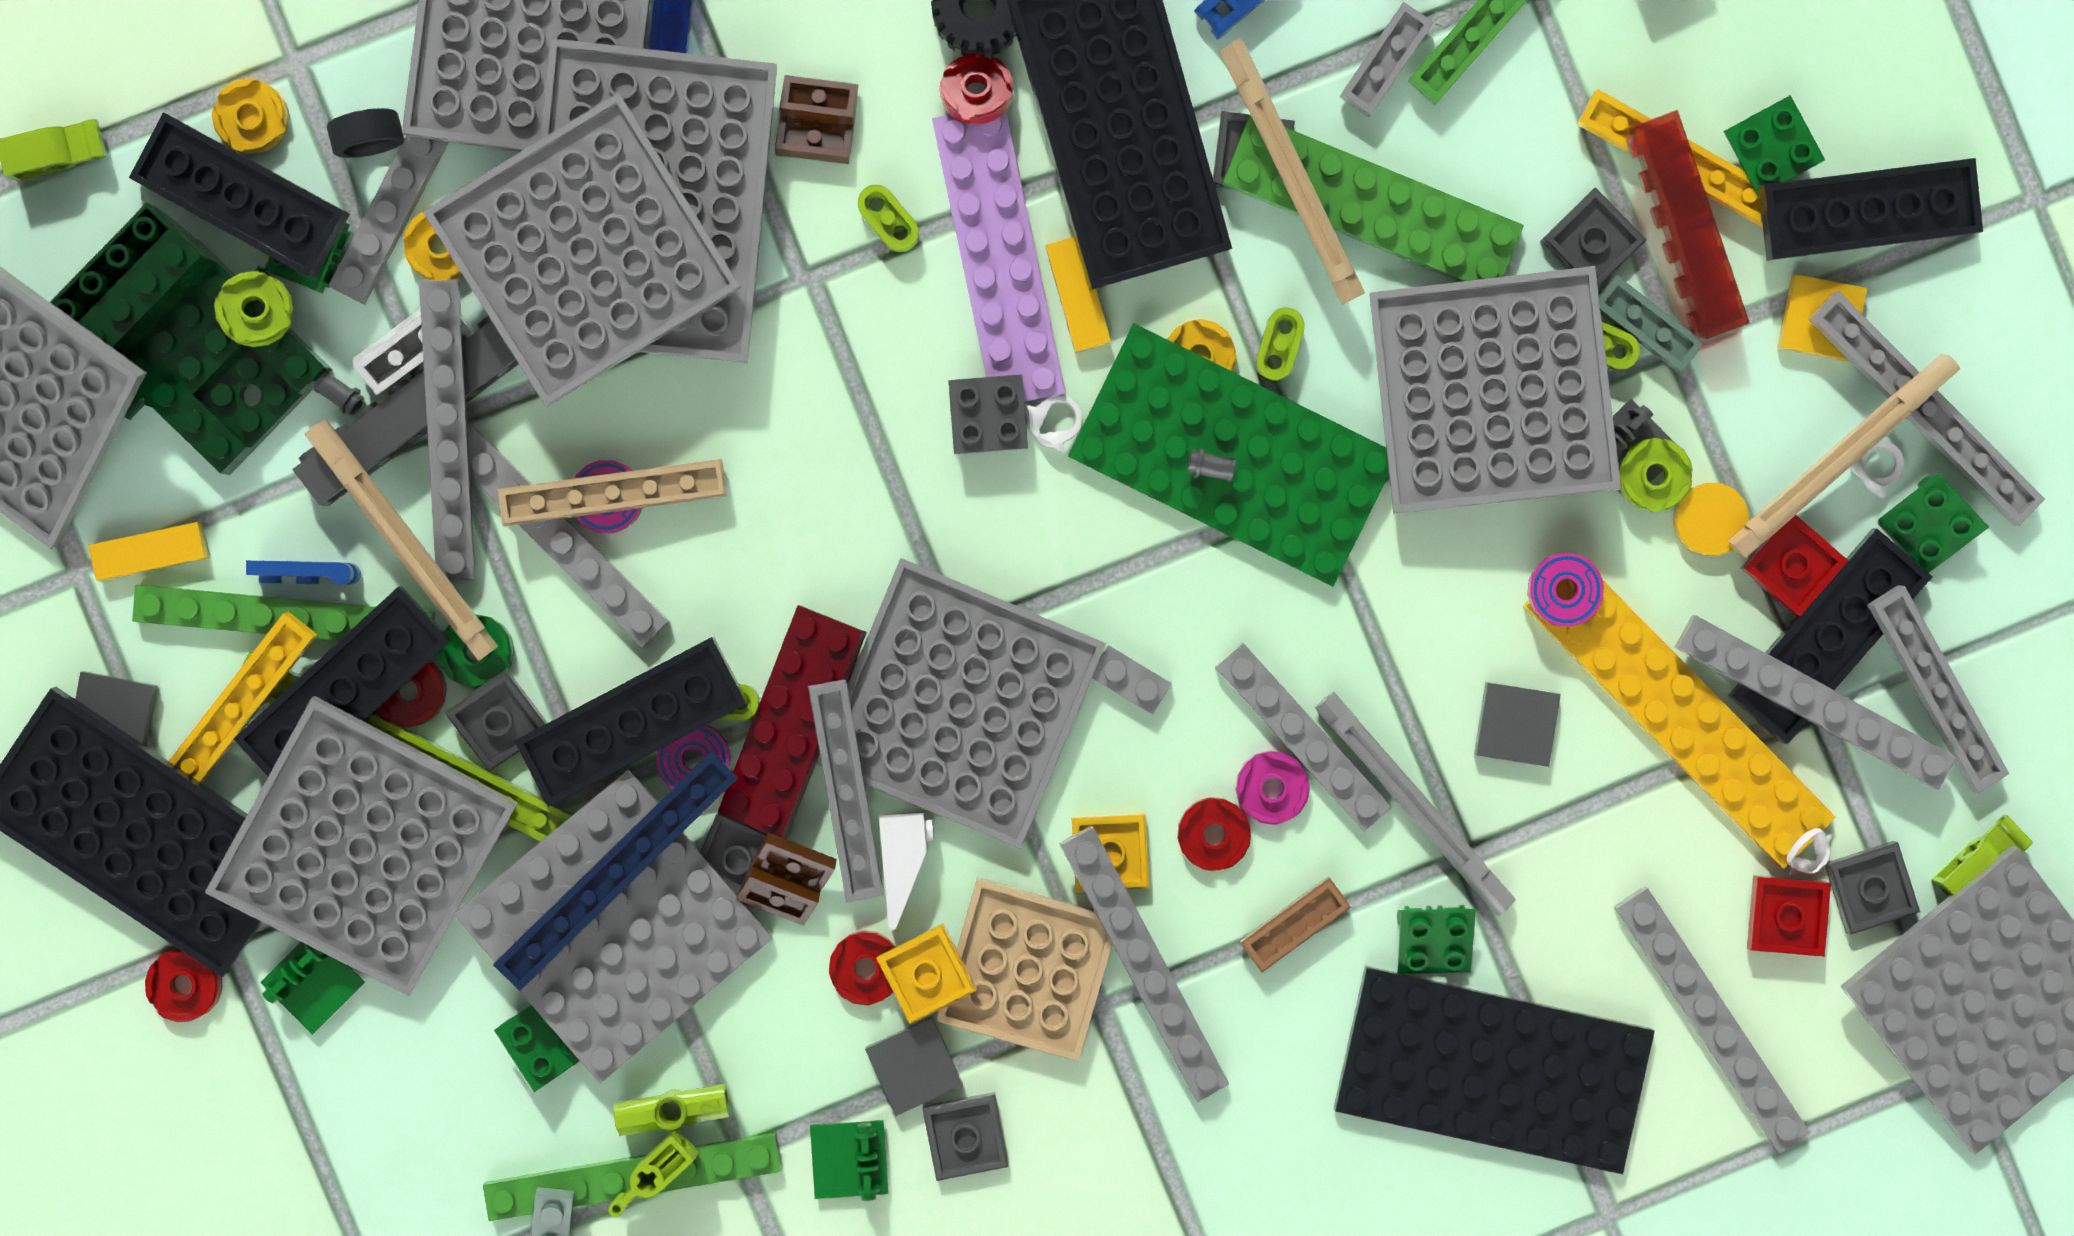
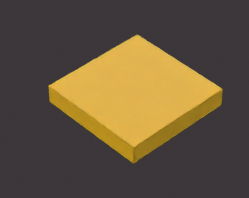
(1803, 299)
(1125, 844)
(926, 973)

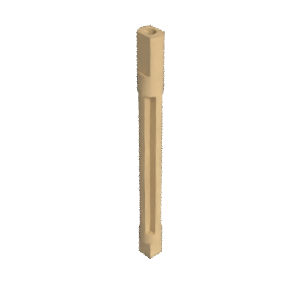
(1291, 170)
(1844, 455)
(400, 538)

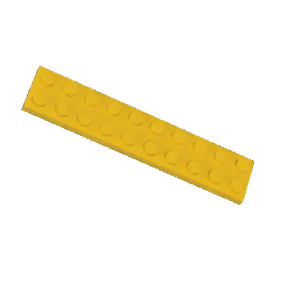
(1691, 724)

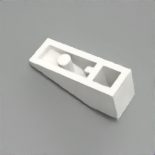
(903, 851)

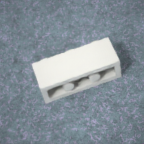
(393, 354)

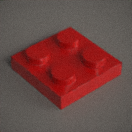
(1794, 565)
(1788, 915)

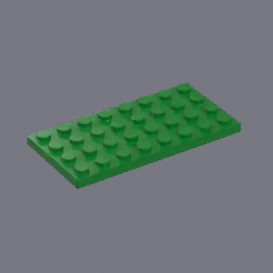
(1297, 476)

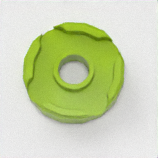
(254, 330)
(1676, 469)

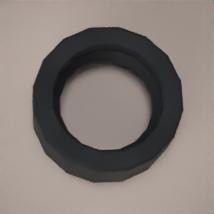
(365, 132)

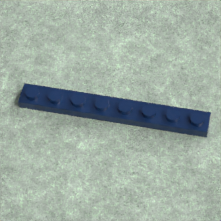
(615, 871)

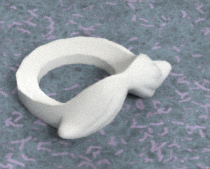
(1038, 414)
(1879, 485)
(1821, 849)

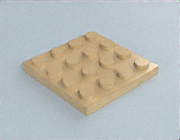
(1032, 969)

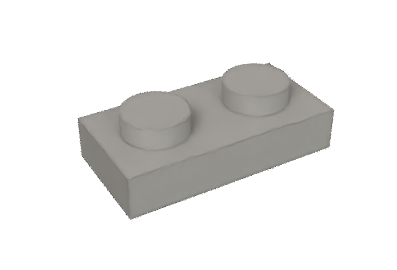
(1131, 680)

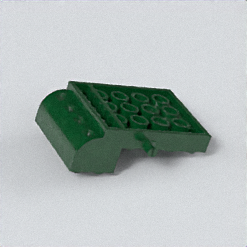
(154, 304)

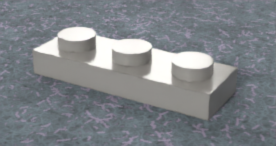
(1386, 59)

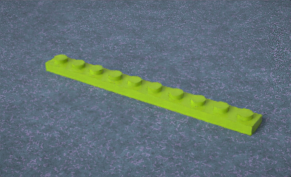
(531, 812)

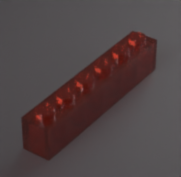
(1688, 225)

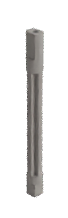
(1415, 804)

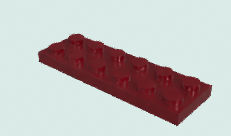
(783, 736)

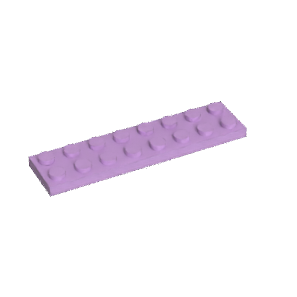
(998, 253)

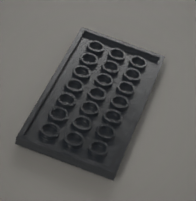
(1120, 134)
(124, 826)
(1493, 1070)

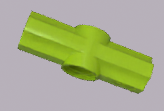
(649, 1113)

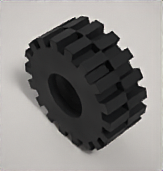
(973, 35)

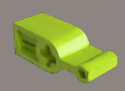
(50, 150)
(1980, 855)
(664, 1171)

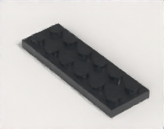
(239, 196)
(1870, 209)
(1835, 627)
(353, 675)
(631, 721)

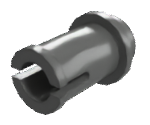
(343, 396)
(1210, 465)

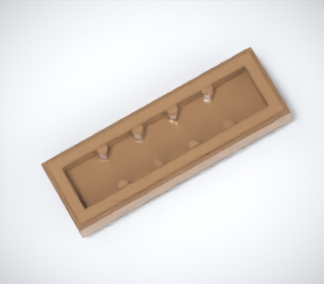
(1295, 924)

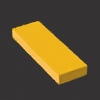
(1079, 304)
(148, 551)

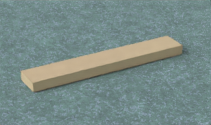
(612, 492)

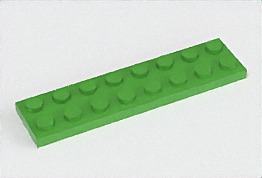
(1382, 207)

